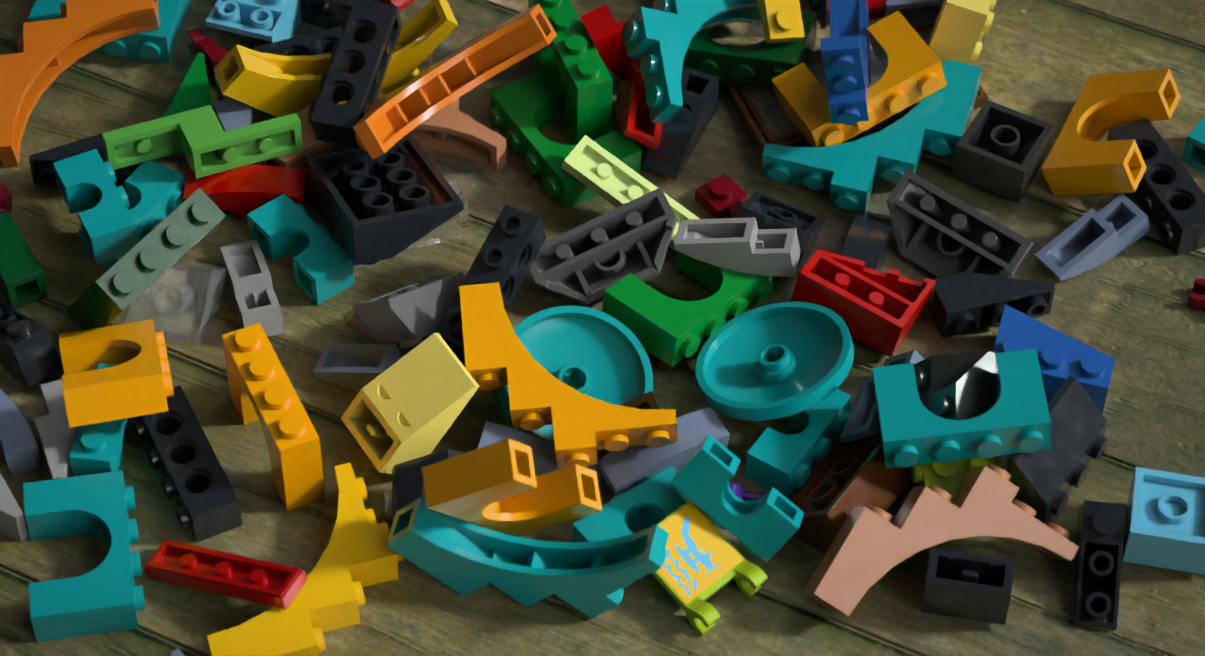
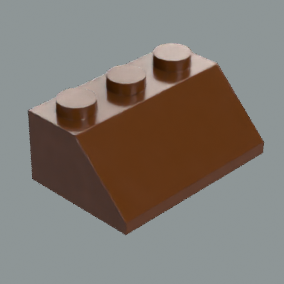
(846, 479)

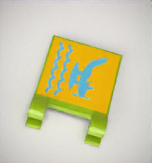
(700, 564)

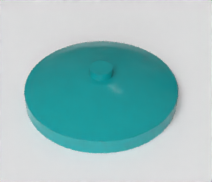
(586, 353)
(775, 361)

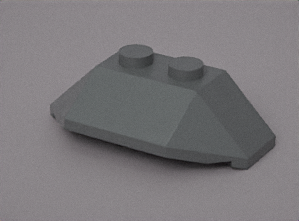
(949, 234)
(606, 249)
(405, 313)

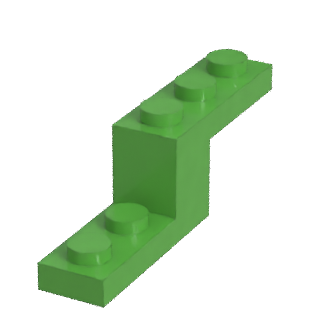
(203, 141)

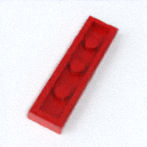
(225, 574)

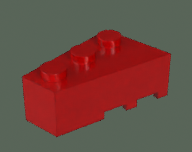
(872, 303)

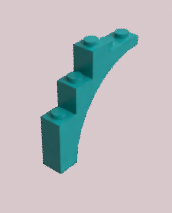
(662, 39)
(852, 167)
(526, 569)

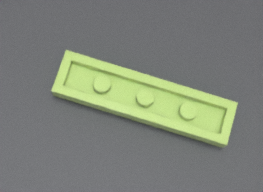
(614, 179)

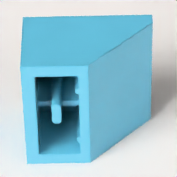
(257, 18)

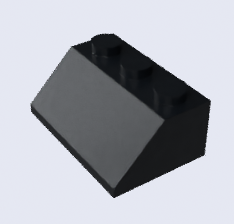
(1075, 439)

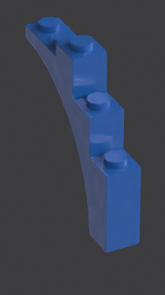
(847, 61)

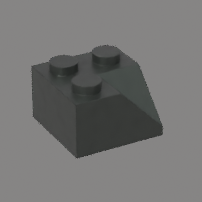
(1001, 150)
(957, 384)

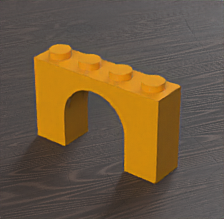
(910, 76)
(1108, 101)
(123, 391)
(266, 394)
(501, 492)

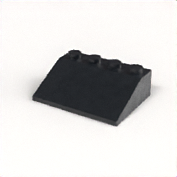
(380, 202)

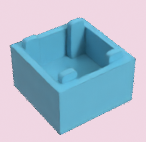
(1166, 521)

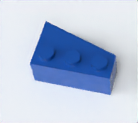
(1057, 355)

